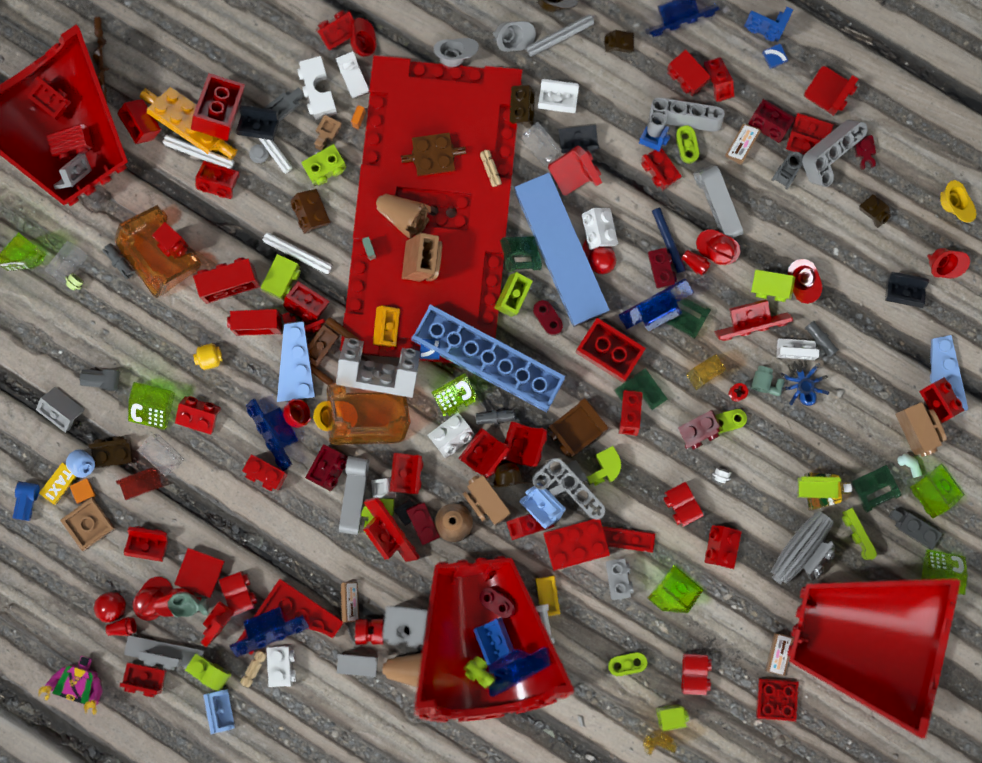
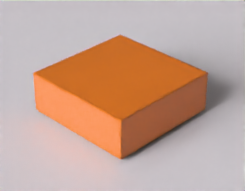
(358, 117)
(82, 490)

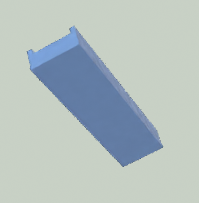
(561, 249)
(489, 358)

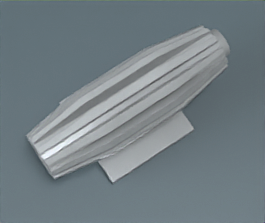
(806, 550)

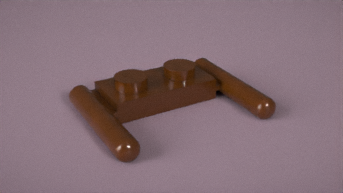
(323, 343)

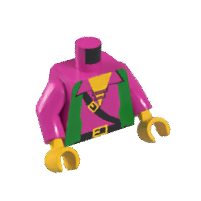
(76, 684)

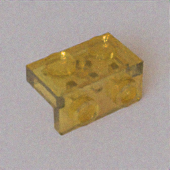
(663, 741)

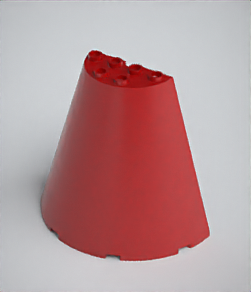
(27, 124)
(451, 643)
(878, 643)

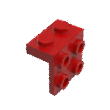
(830, 90)
(574, 170)
(525, 444)
(484, 453)

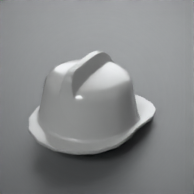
(514, 35)
(455, 51)

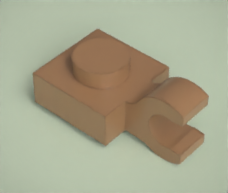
(326, 129)

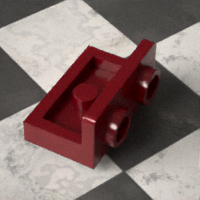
(661, 268)

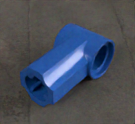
(25, 496)

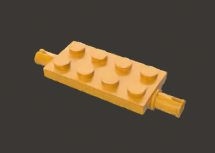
(177, 114)

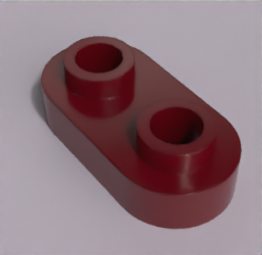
(547, 318)
(496, 602)

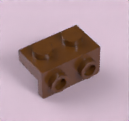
(309, 210)

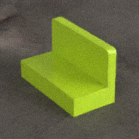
(818, 487)

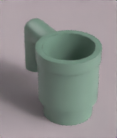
(763, 379)

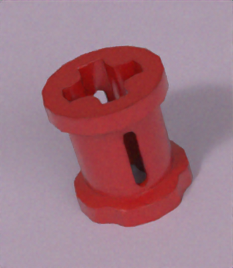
(743, 389)

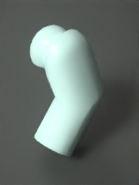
(911, 462)

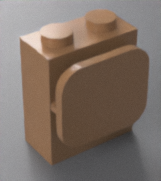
(422, 258)
(921, 429)
(485, 500)

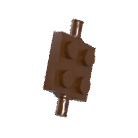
(433, 154)

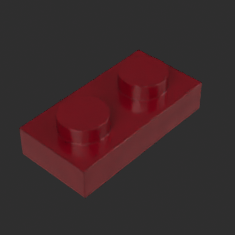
(422, 523)

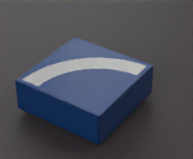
(775, 56)
(427, 353)

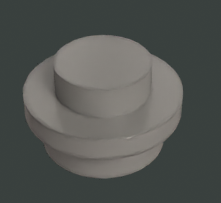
(258, 153)

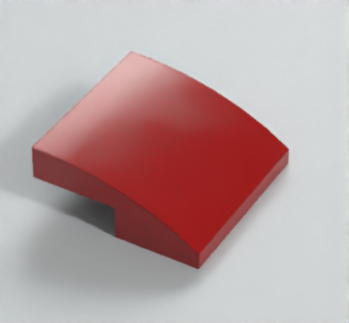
(807, 133)

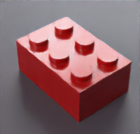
(217, 106)
(226, 280)
(610, 350)
(576, 544)

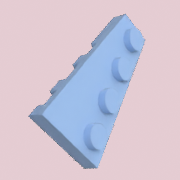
(945, 364)
(295, 365)

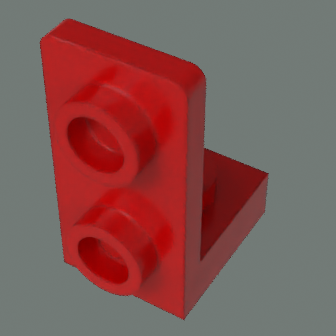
(721, 78)
(315, 327)
(630, 413)
(524, 526)

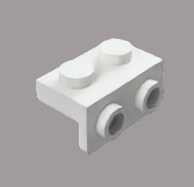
(558, 96)
(599, 228)
(451, 435)

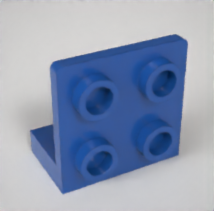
(769, 28)

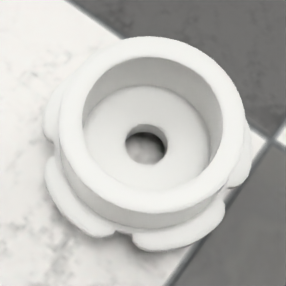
(722, 475)

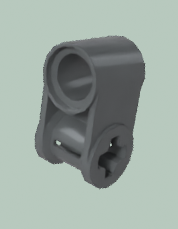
(786, 172)

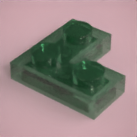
(643, 383)

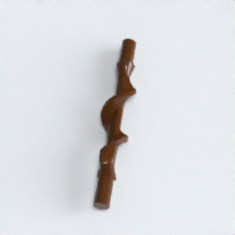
(98, 55)

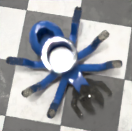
(805, 385)

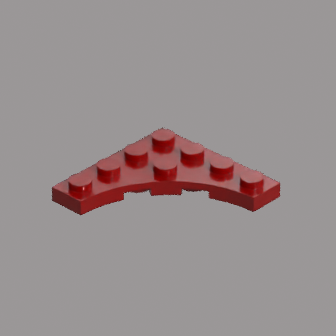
(297, 604)

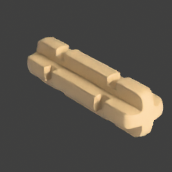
(490, 168)
(253, 668)

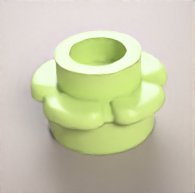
(74, 281)

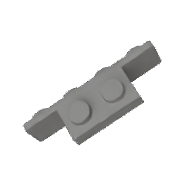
(160, 652)

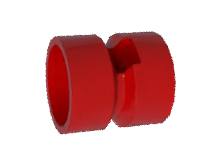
(362, 631)

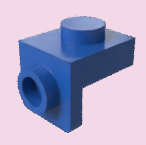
(655, 142)

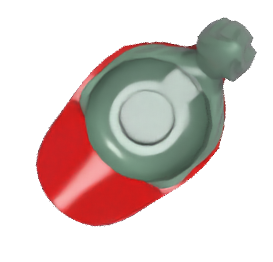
(180, 603)

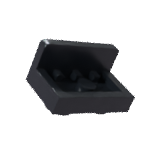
(257, 122)
(580, 135)
(906, 289)

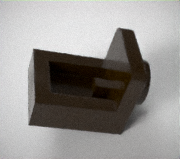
(619, 41)
(876, 210)

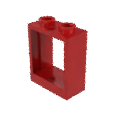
(255, 322)

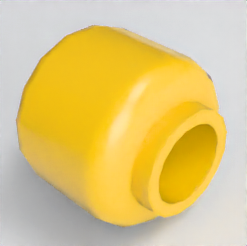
(208, 356)

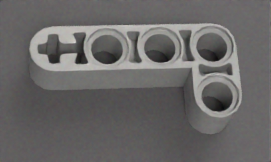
(683, 113)
(828, 150)
(719, 200)
(573, 490)
(354, 495)

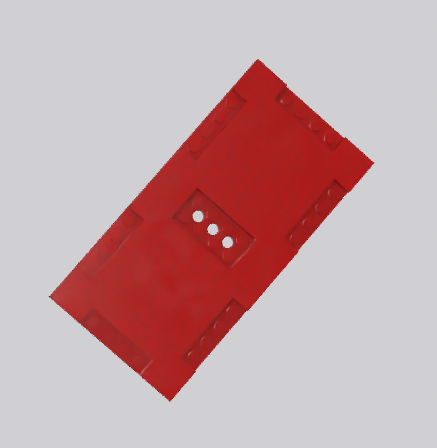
(419, 101)

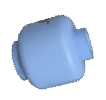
(80, 463)

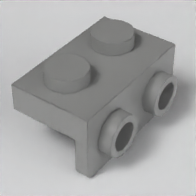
(618, 579)

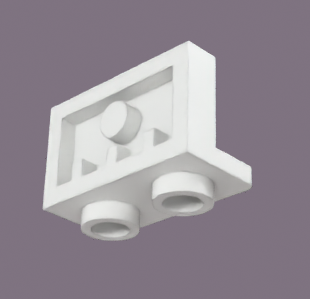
(797, 349)
(280, 666)

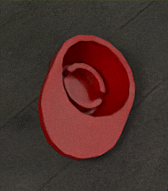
(363, 38)
(600, 259)

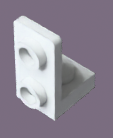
(352, 75)

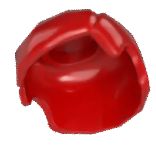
(296, 413)
(109, 607)

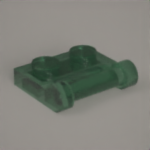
(520, 247)
(688, 323)
(873, 482)

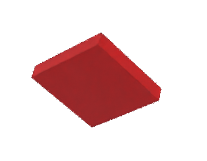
(199, 572)
(777, 700)

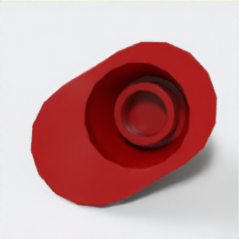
(718, 247)
(948, 263)
(807, 282)
(147, 595)

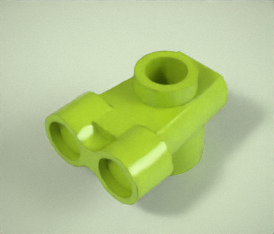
(476, 671)

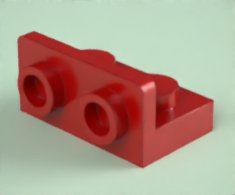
(336, 30)
(661, 168)
(216, 179)
(305, 303)
(216, 622)

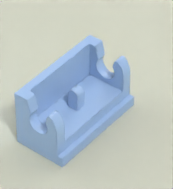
(542, 506)
(219, 711)

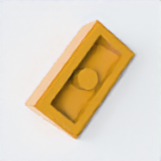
(386, 326)

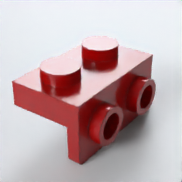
(48, 98)
(197, 414)
(406, 473)
(146, 543)
(722, 546)
(143, 679)

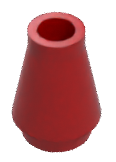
(696, 262)
(122, 627)

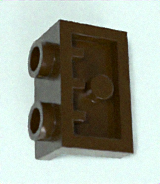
(522, 105)
(111, 452)

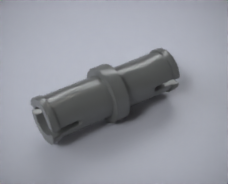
(118, 261)
(821, 338)
(495, 417)

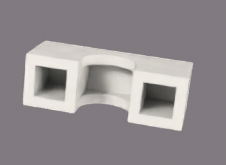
(313, 72)

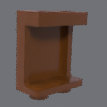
(577, 428)

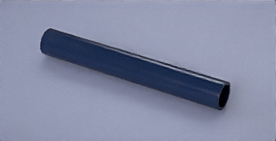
(668, 240)

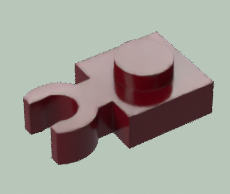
(865, 149)

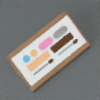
(742, 143)
(349, 602)
(778, 657)

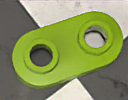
(687, 145)
(728, 421)
(627, 665)

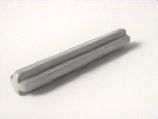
(560, 35)

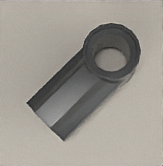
(101, 379)

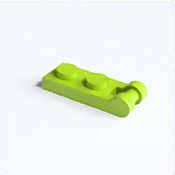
(859, 535)

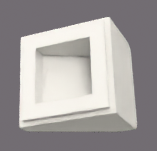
(381, 488)

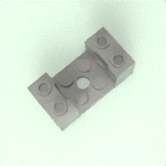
(377, 376)
(396, 621)

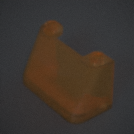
(148, 261)
(366, 417)

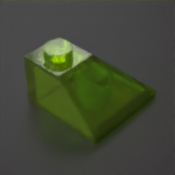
(675, 592)

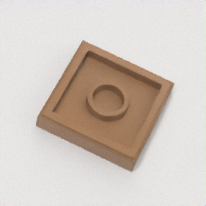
(87, 524)

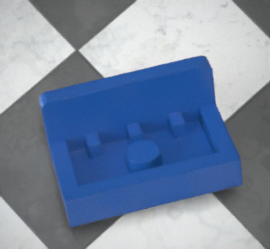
(493, 640)

